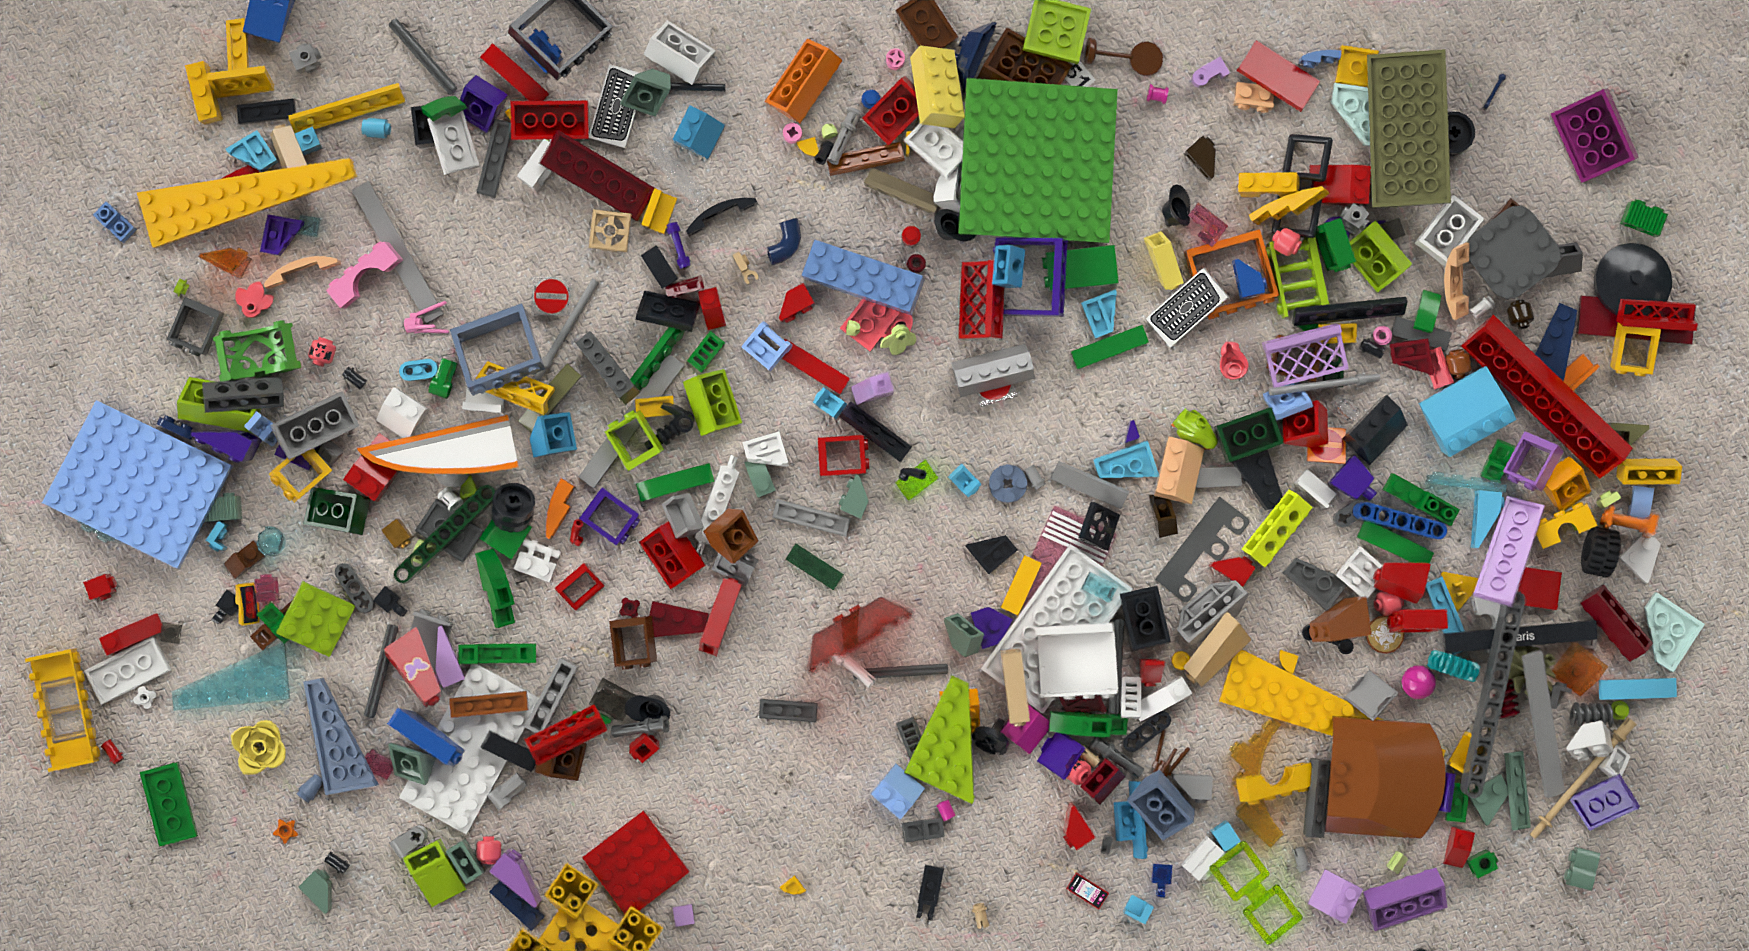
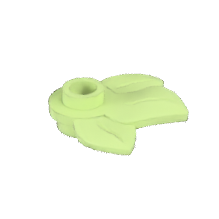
(898, 339)

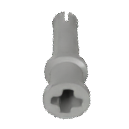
(850, 128)

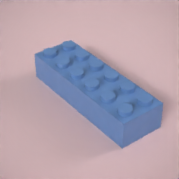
(863, 277)

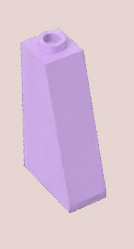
(872, 388)

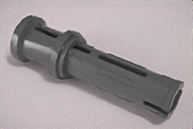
(648, 726)
(1109, 751)

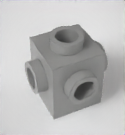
(299, 58)
(1354, 224)

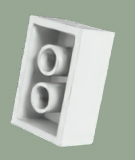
(1449, 229)

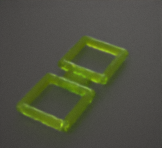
(1256, 892)

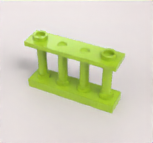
(1316, 281)

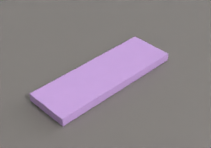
(1509, 551)

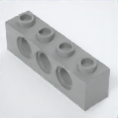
(552, 695)

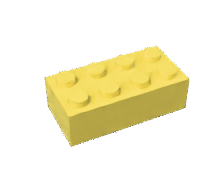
(937, 87)

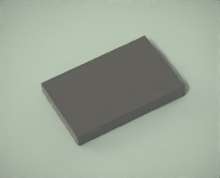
(436, 516)

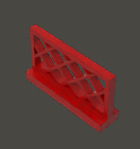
(993, 300)

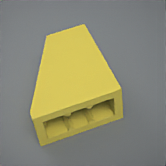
(1164, 260)

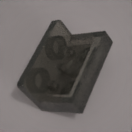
(611, 699)

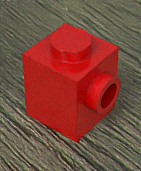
(101, 587)

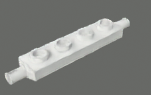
(717, 499)

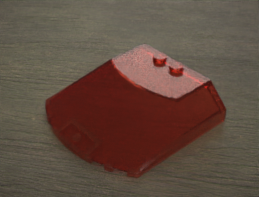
(855, 629)

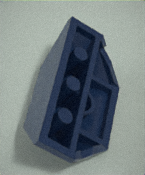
(972, 52)

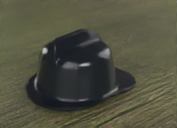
(1177, 207)
(947, 226)
(646, 707)

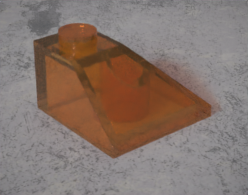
(230, 260)

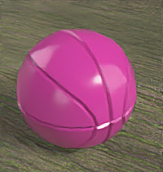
(1418, 682)

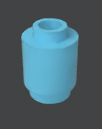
(376, 128)

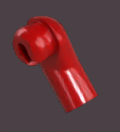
(575, 532)

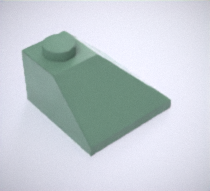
(647, 91)

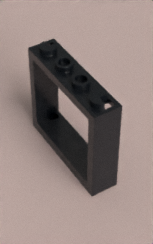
(537, 9)

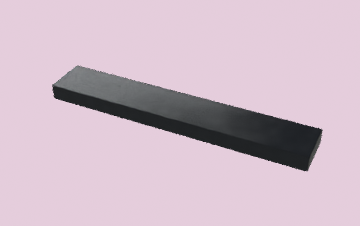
(1349, 311)

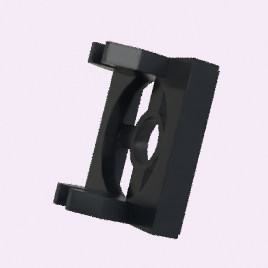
(1109, 527)

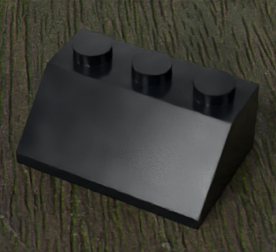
(1376, 429)

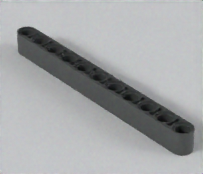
(1494, 703)

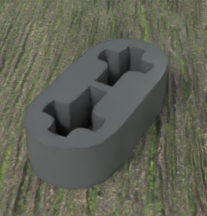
(1347, 510)

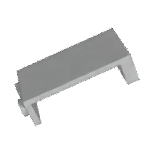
(428, 629)

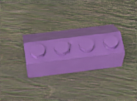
(1405, 899)

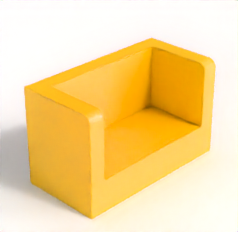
(1459, 755)

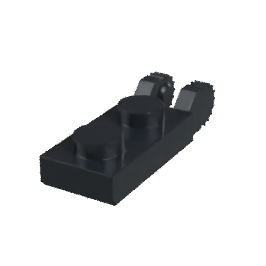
(929, 889)

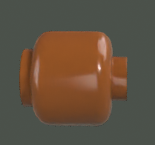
(1458, 363)

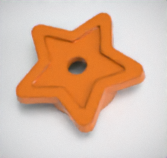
(285, 835)

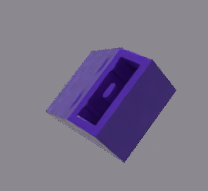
(237, 444)

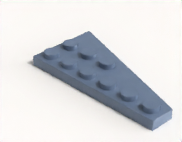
(338, 752)

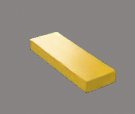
(1021, 585)

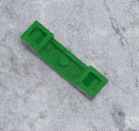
(675, 482)
(1394, 543)
(497, 653)

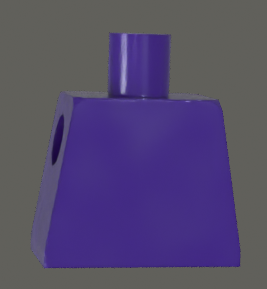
(1353, 480)

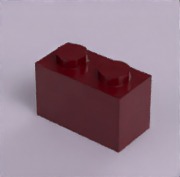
(1102, 781)

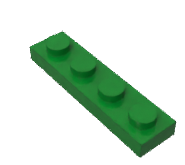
(654, 359)

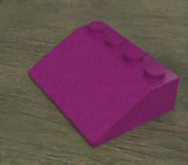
(1594, 135)

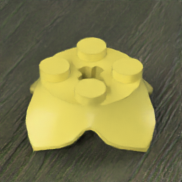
(245, 742)

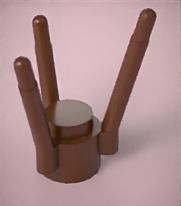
(1165, 767)

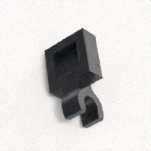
(389, 600)
(227, 606)

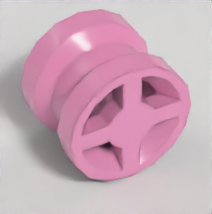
(895, 59)
(792, 136)

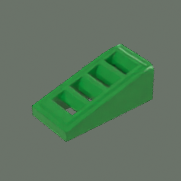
(715, 338)

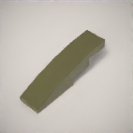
(562, 384)

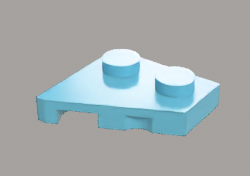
(1101, 313)

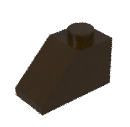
(1203, 156)
(1163, 516)

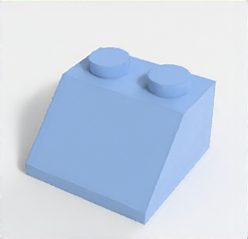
(897, 791)

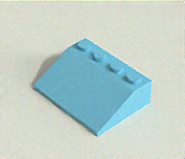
(1467, 412)

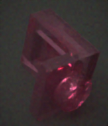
(379, 764)

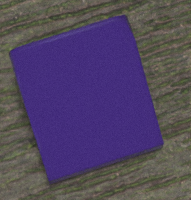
(1132, 432)

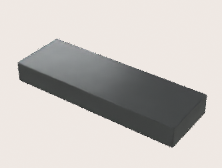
(1404, 329)
(788, 710)

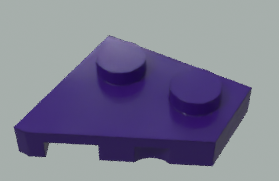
(279, 234)

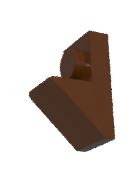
(243, 560)

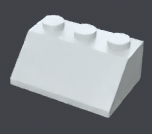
(679, 52)

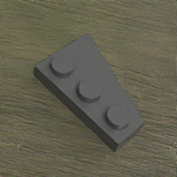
(1316, 583)

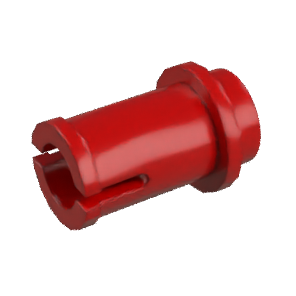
(112, 752)

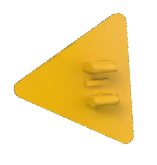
(1459, 587)

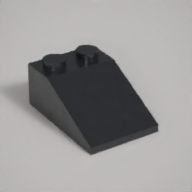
(1144, 618)

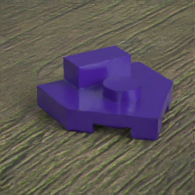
(992, 624)

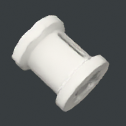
(450, 499)

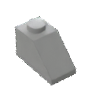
(1196, 786)

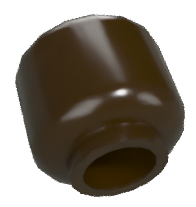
(1520, 314)

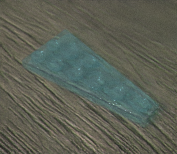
(247, 681)

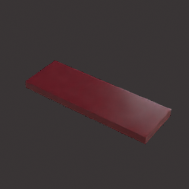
(596, 175)
(1598, 321)

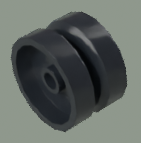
(1463, 133)
(513, 507)

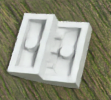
(1359, 572)

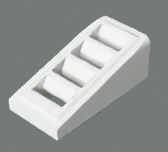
(1131, 685)

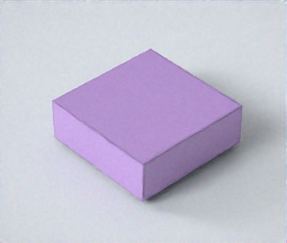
(683, 915)

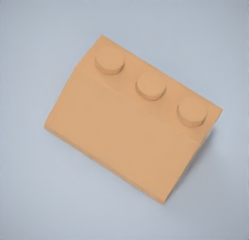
(1179, 470)

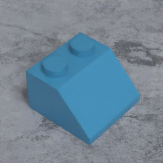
(698, 132)

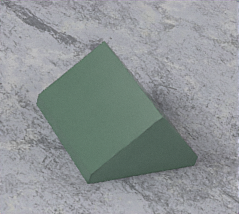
(411, 763)

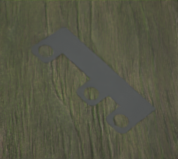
(1199, 540)

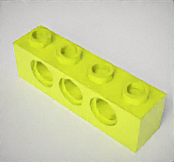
(1277, 528)

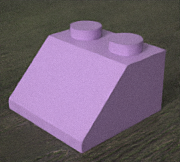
(1335, 896)

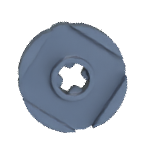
(1018, 481)

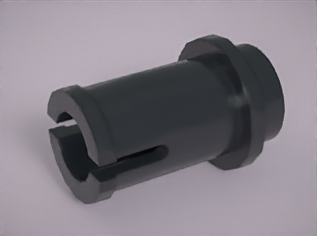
(824, 152)
(1371, 348)
(354, 377)
(337, 863)

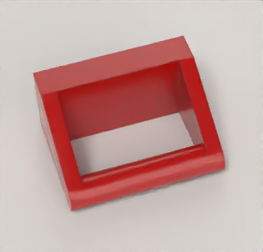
(573, 577)

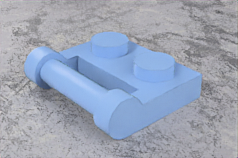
(762, 351)

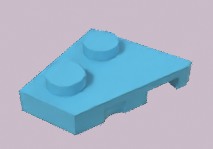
(253, 152)

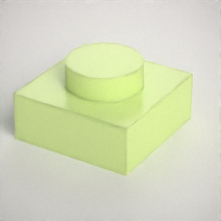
(1607, 498)

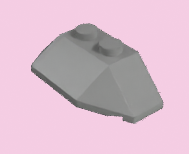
(1208, 608)

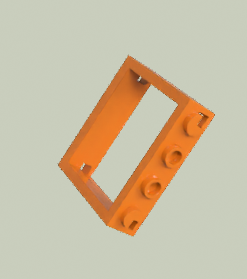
(1264, 261)

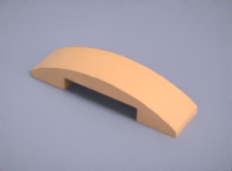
(278, 277)
(1453, 281)

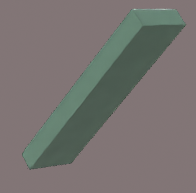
(1517, 790)

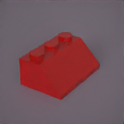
(671, 556)

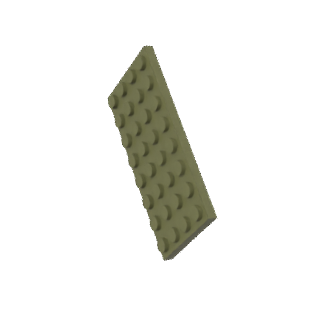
(1409, 129)

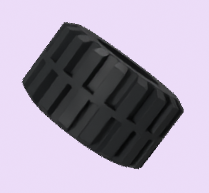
(1600, 551)

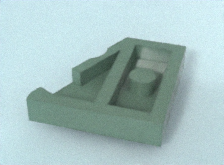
(1491, 799)

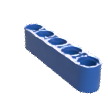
(1391, 520)

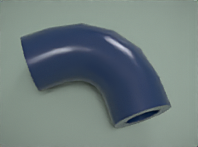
(789, 243)

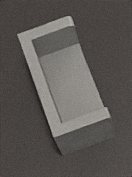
(682, 515)

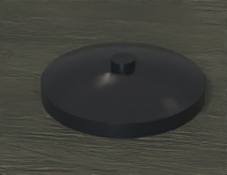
(1632, 273)

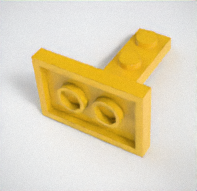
(239, 77)

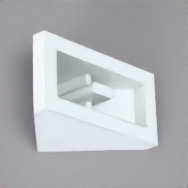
(1615, 762)

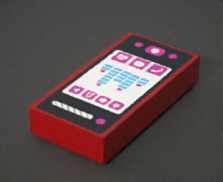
(1087, 890)

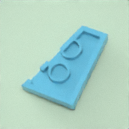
(1127, 462)

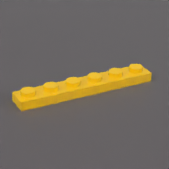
(347, 108)

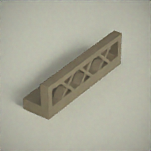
(901, 190)

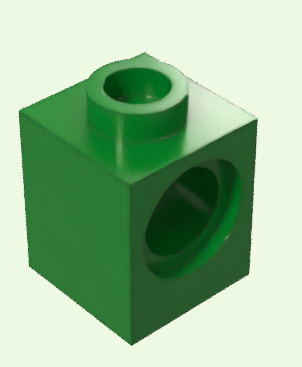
(1474, 863)

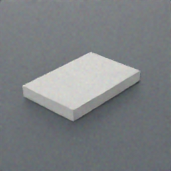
(453, 143)
(937, 147)

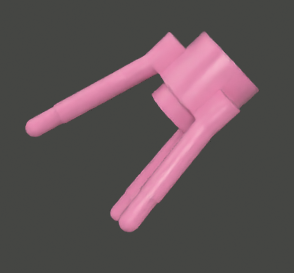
(416, 325)

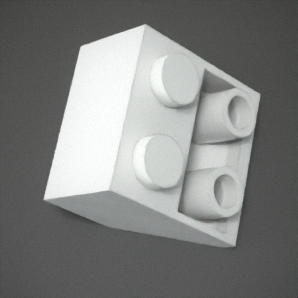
(1590, 741)

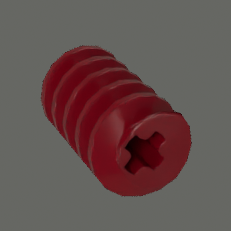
(1508, 704)

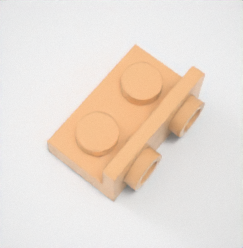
(1253, 96)

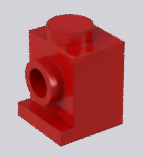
(643, 753)

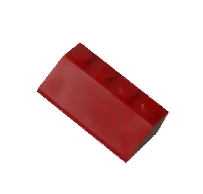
(543, 118)

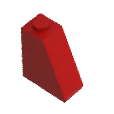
(1402, 580)

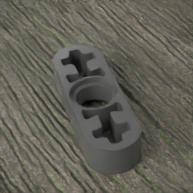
(350, 573)

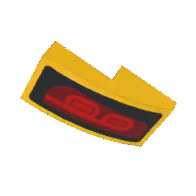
(248, 607)

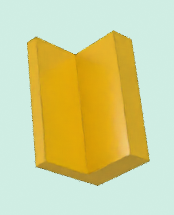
(659, 211)

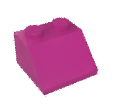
(1030, 734)

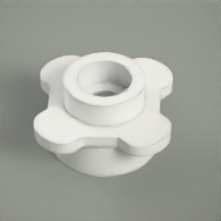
(150, 695)

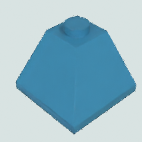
(552, 435)

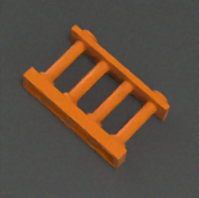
(1646, 526)

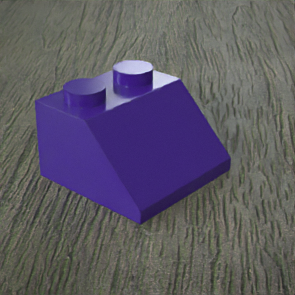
(483, 103)

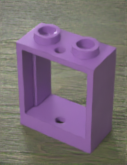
(1520, 452)

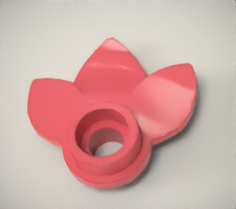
(253, 297)

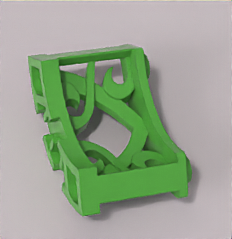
(281, 365)

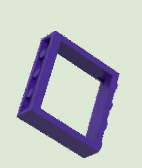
(1059, 274)

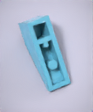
(1486, 510)

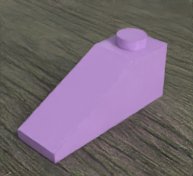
(447, 664)

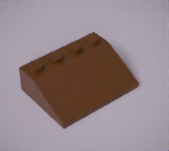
(1011, 63)

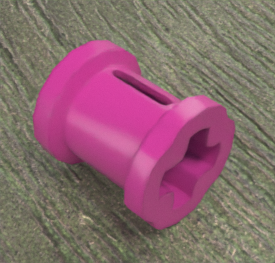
(1157, 94)

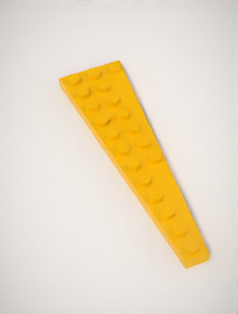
(197, 207)
(1281, 695)

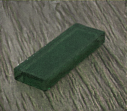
(814, 566)

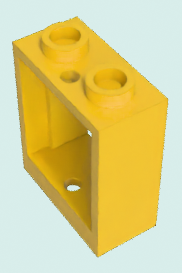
(1619, 345)
(290, 492)

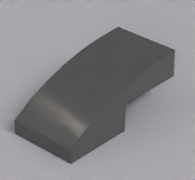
(923, 829)

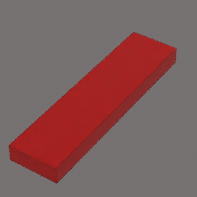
(816, 368)

